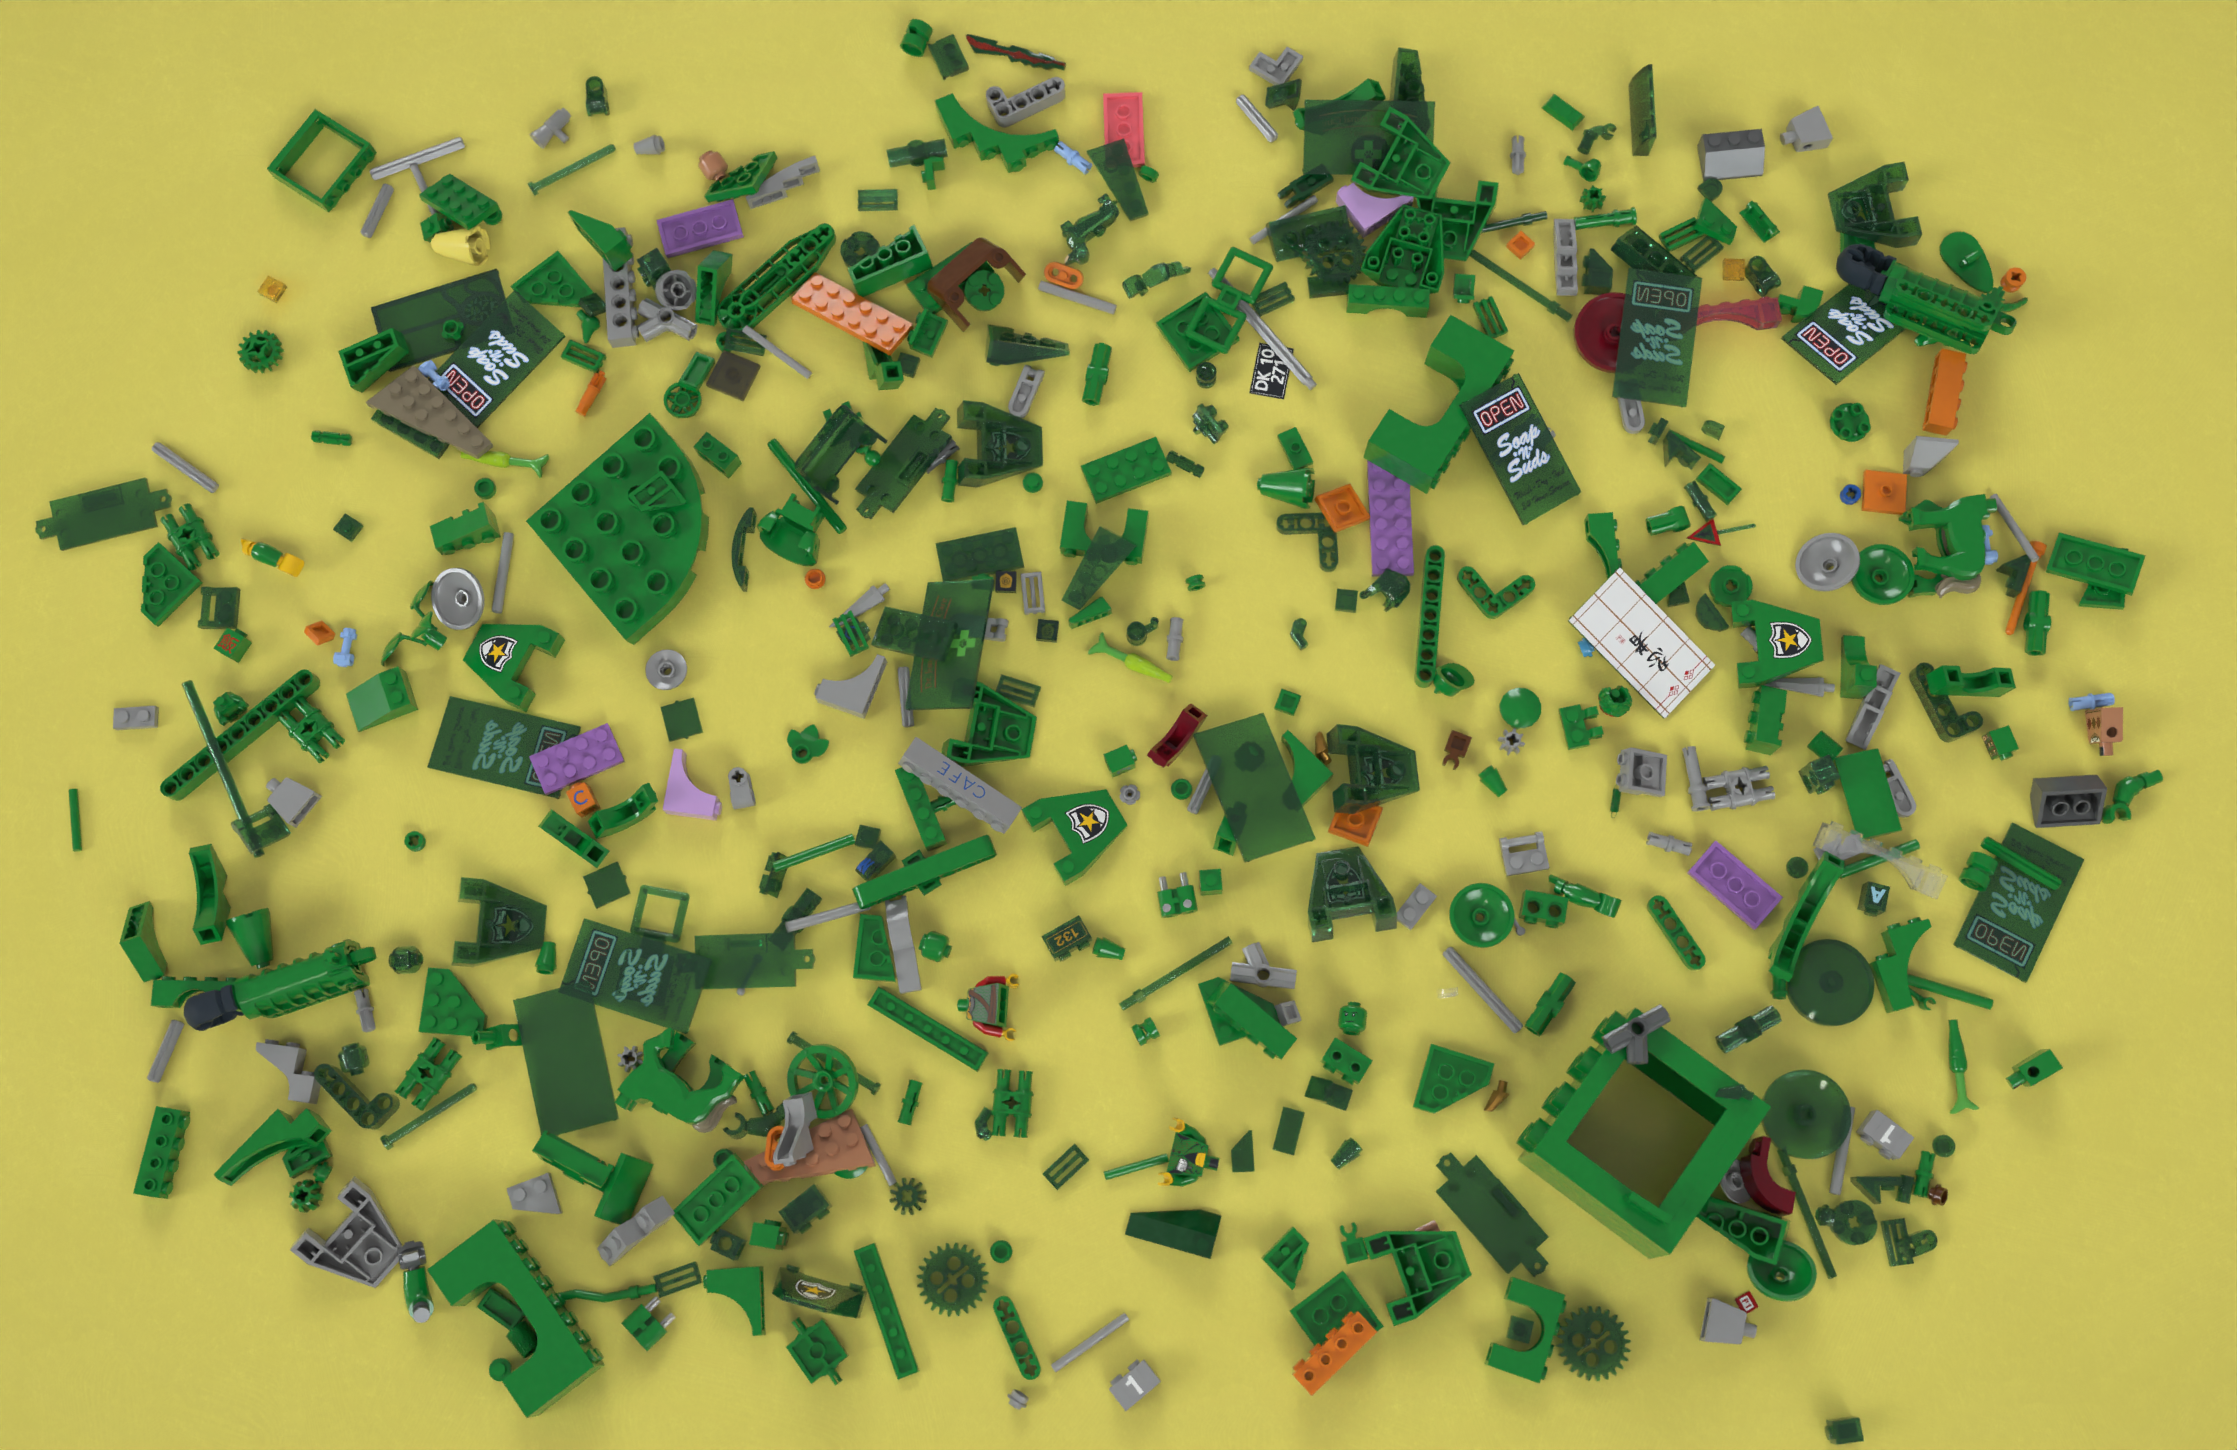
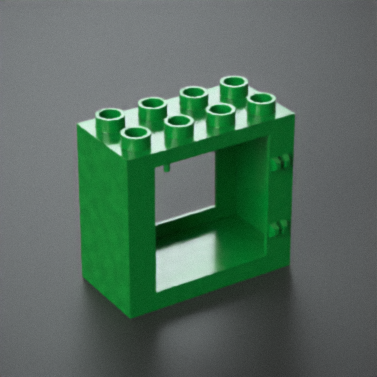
(1596, 1191)

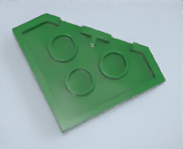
(743, 180)
(552, 283)
(165, 584)
(449, 1006)
(1223, 1030)
(1449, 1078)

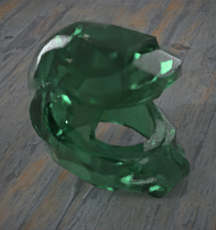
(1394, 587)

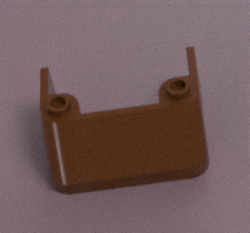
(945, 283)

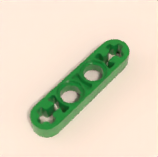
(1679, 930)
(1019, 1336)

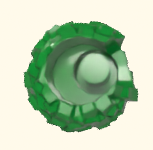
(1615, 701)

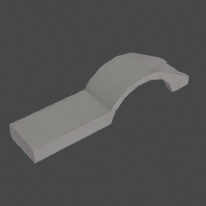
(902, 946)

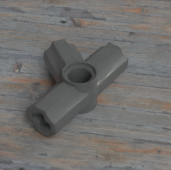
(1636, 1043)

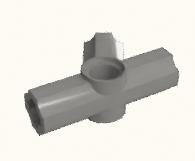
(655, 324)
(1256, 963)

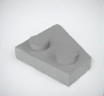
(535, 1195)

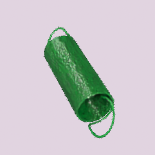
(1615, 801)

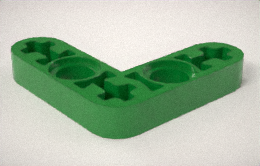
(1496, 599)

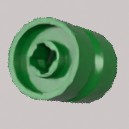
(916, 38)
(1978, 871)

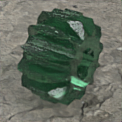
(915, 1196)

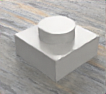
(1288, 1013)

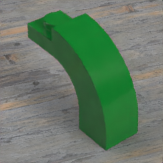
(625, 814)

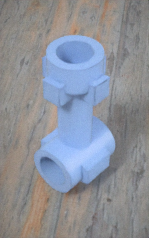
(428, 370)
(1991, 555)
(344, 657)

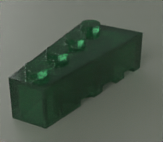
(1406, 77)
(1099, 563)

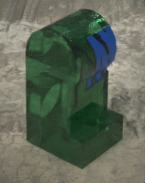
(875, 862)

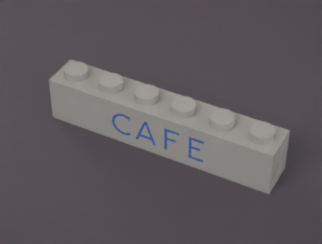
(959, 785)

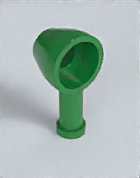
(1589, 170)

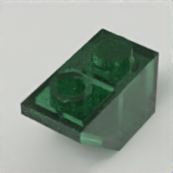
(1598, 274)

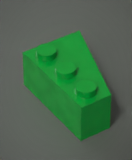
(372, 358)

